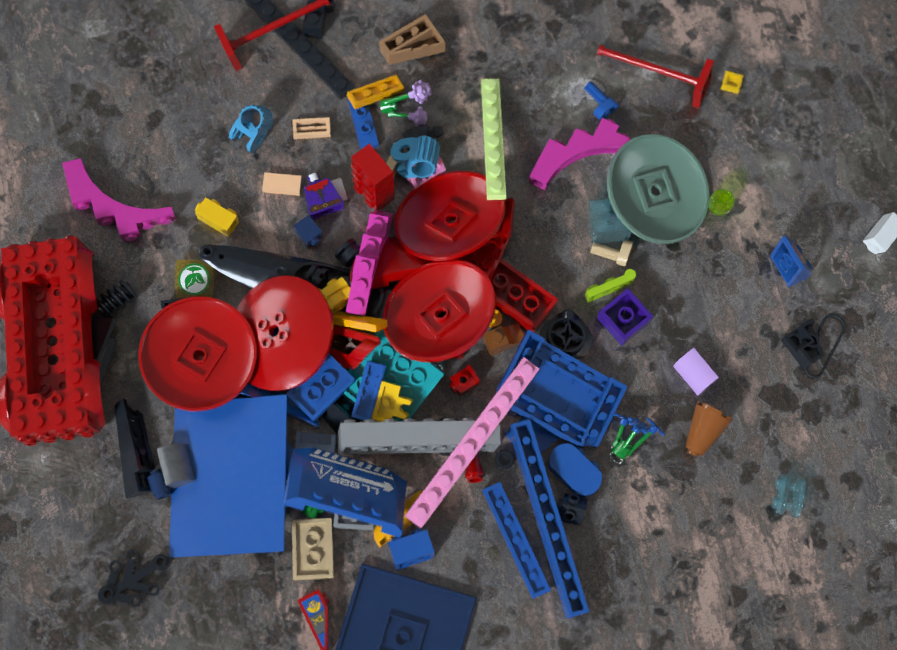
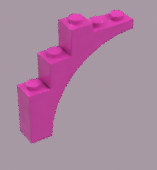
(557, 156)
(106, 210)
(367, 261)

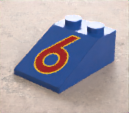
(790, 261)

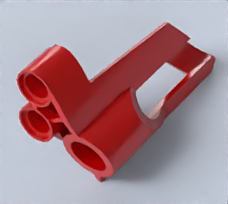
(358, 355)

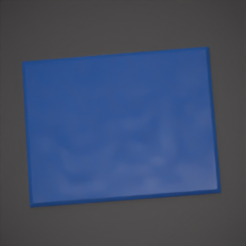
(238, 478)

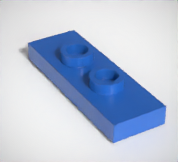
(364, 126)
(368, 390)

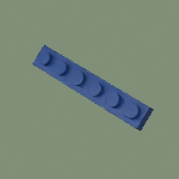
(516, 540)

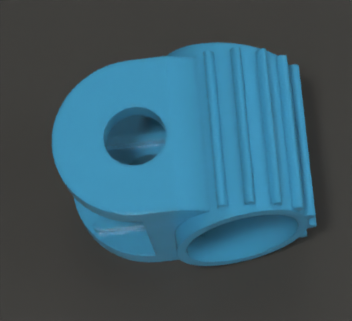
(245, 125)
(423, 152)

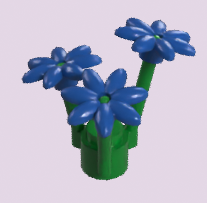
(622, 447)

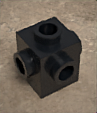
(572, 508)

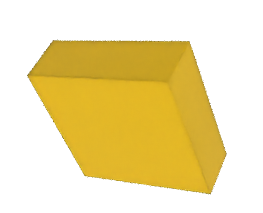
(732, 82)

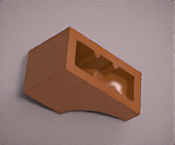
(502, 338)

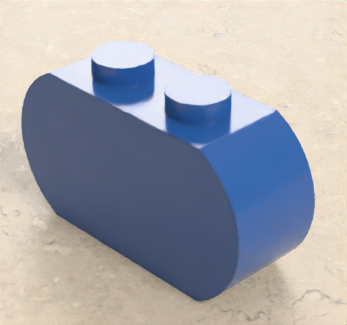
(575, 470)

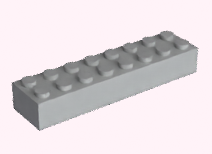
(407, 436)

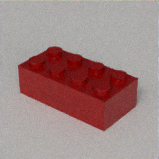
(372, 178)
(521, 297)

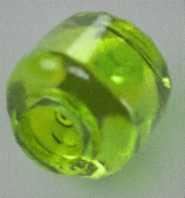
(721, 202)

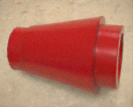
(474, 471)

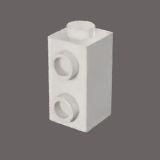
(882, 234)

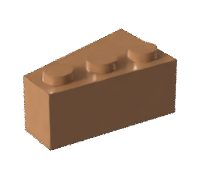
(412, 42)

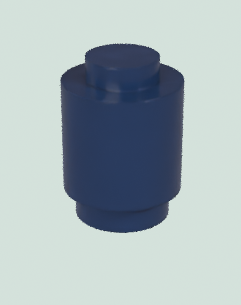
(157, 485)

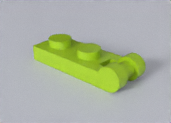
(611, 285)

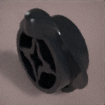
(568, 320)

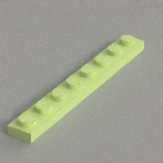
(493, 139)

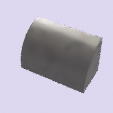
(176, 465)

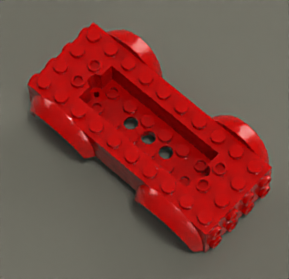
(37, 397)

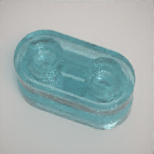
(780, 502)

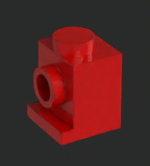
(462, 388)

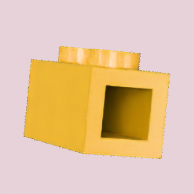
(216, 216)

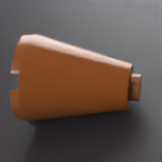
(705, 428)

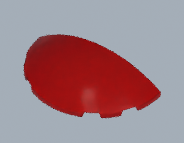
(393, 264)

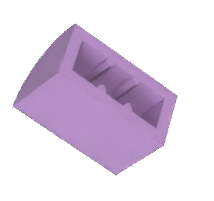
(695, 371)

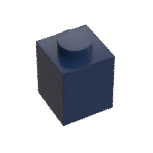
(308, 232)

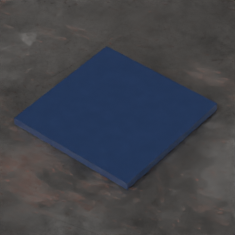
(403, 614)

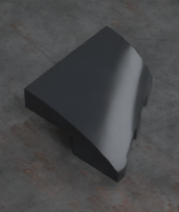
(804, 344)

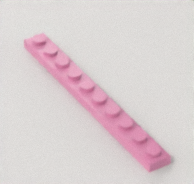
(471, 442)

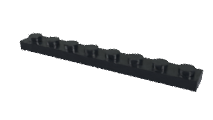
(303, 48)

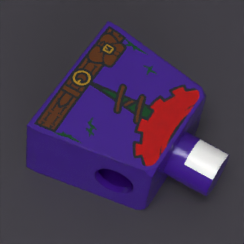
(322, 197)

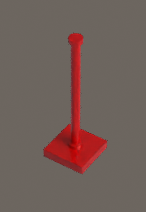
(231, 46)
(700, 83)

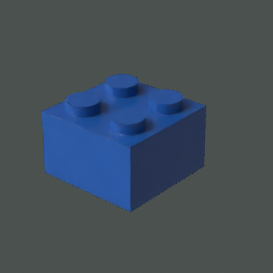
(411, 549)

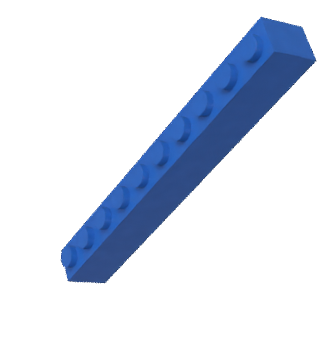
(548, 519)

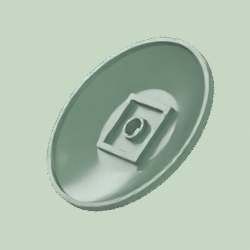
(676, 176)

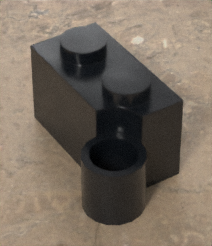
(315, 20)

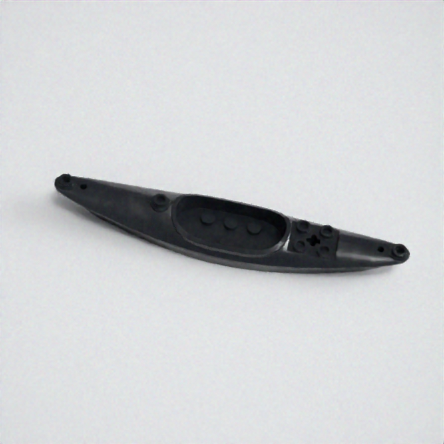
(255, 266)

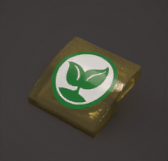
(193, 279)

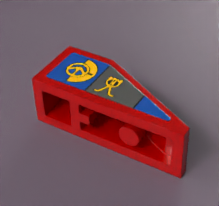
(317, 615)

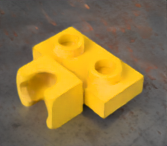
(390, 403)

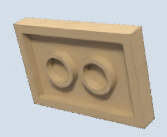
(312, 549)

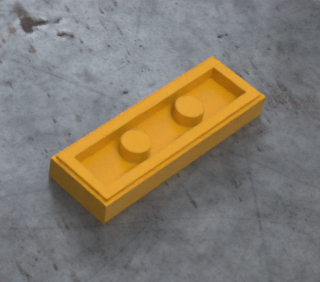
(375, 91)
(359, 321)

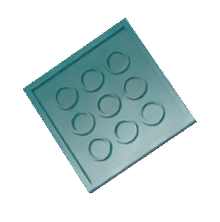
(414, 376)

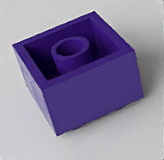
(624, 317)

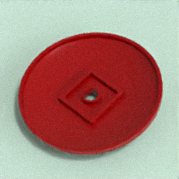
(425, 213)
(436, 288)
(190, 327)
(303, 332)

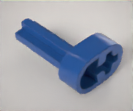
(607, 105)

